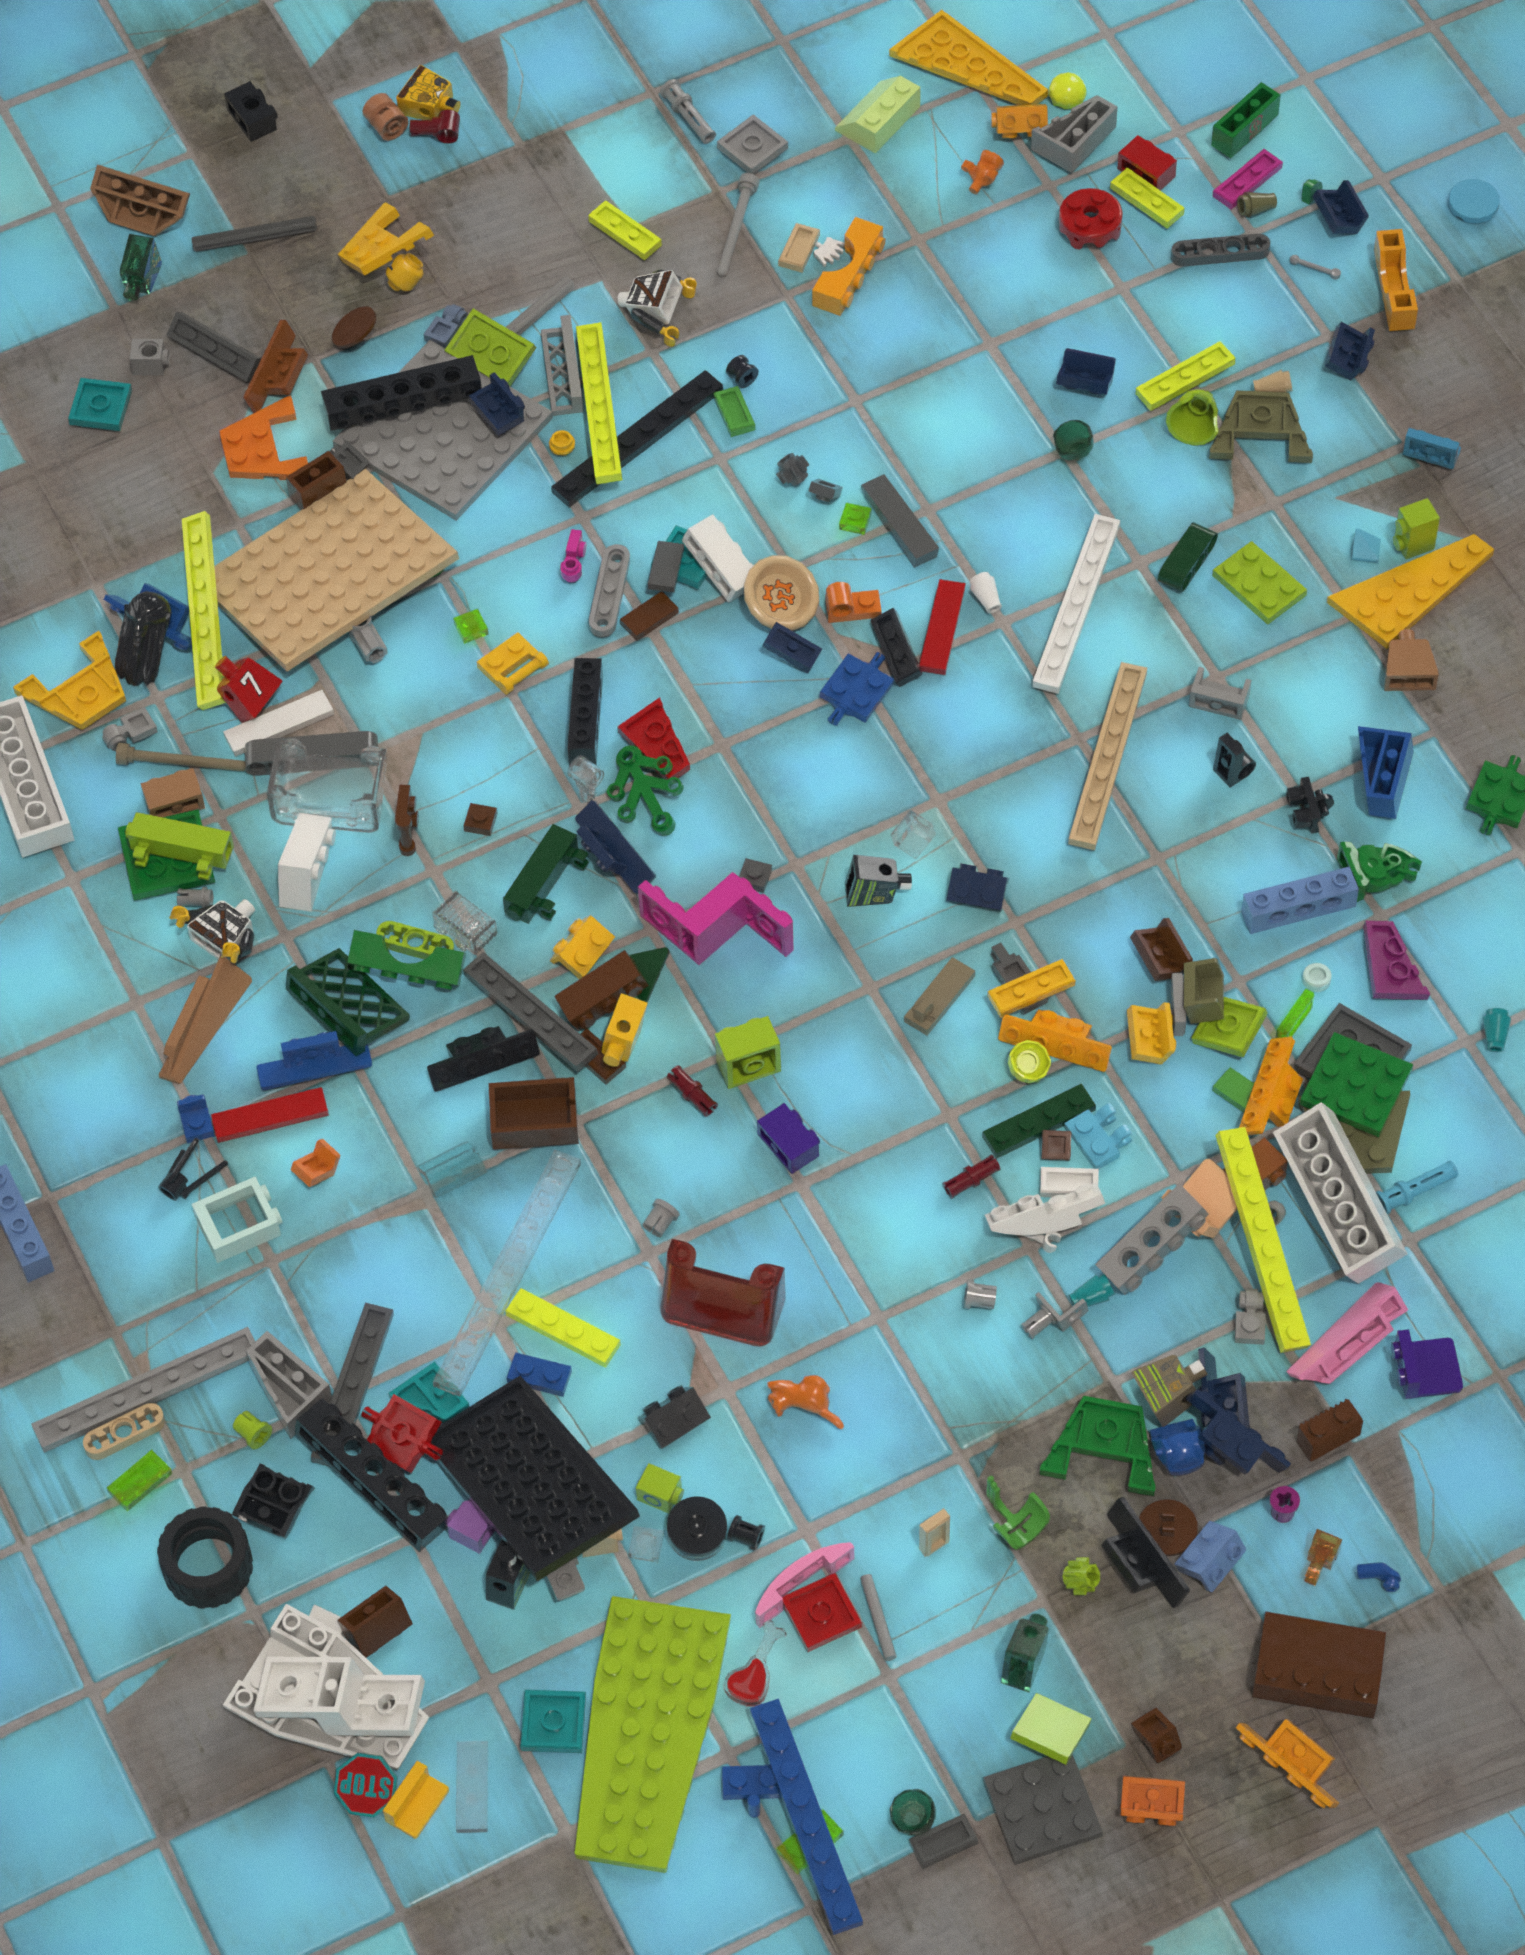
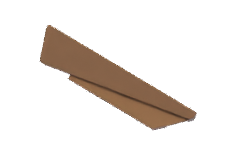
(202, 1017)

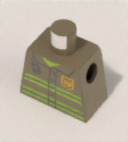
(1168, 1385)

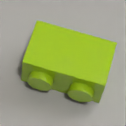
(1416, 528)

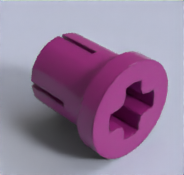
(1281, 1496)

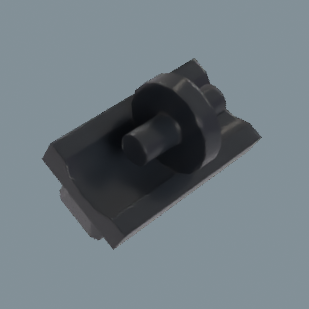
(1311, 803)

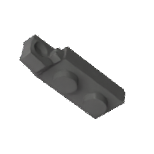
(1011, 967)

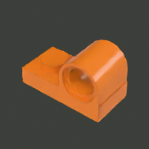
(850, 606)

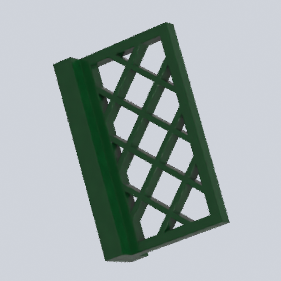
(329, 1009)

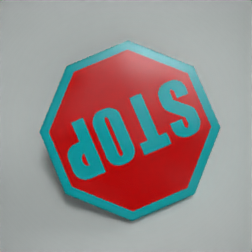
(365, 1784)

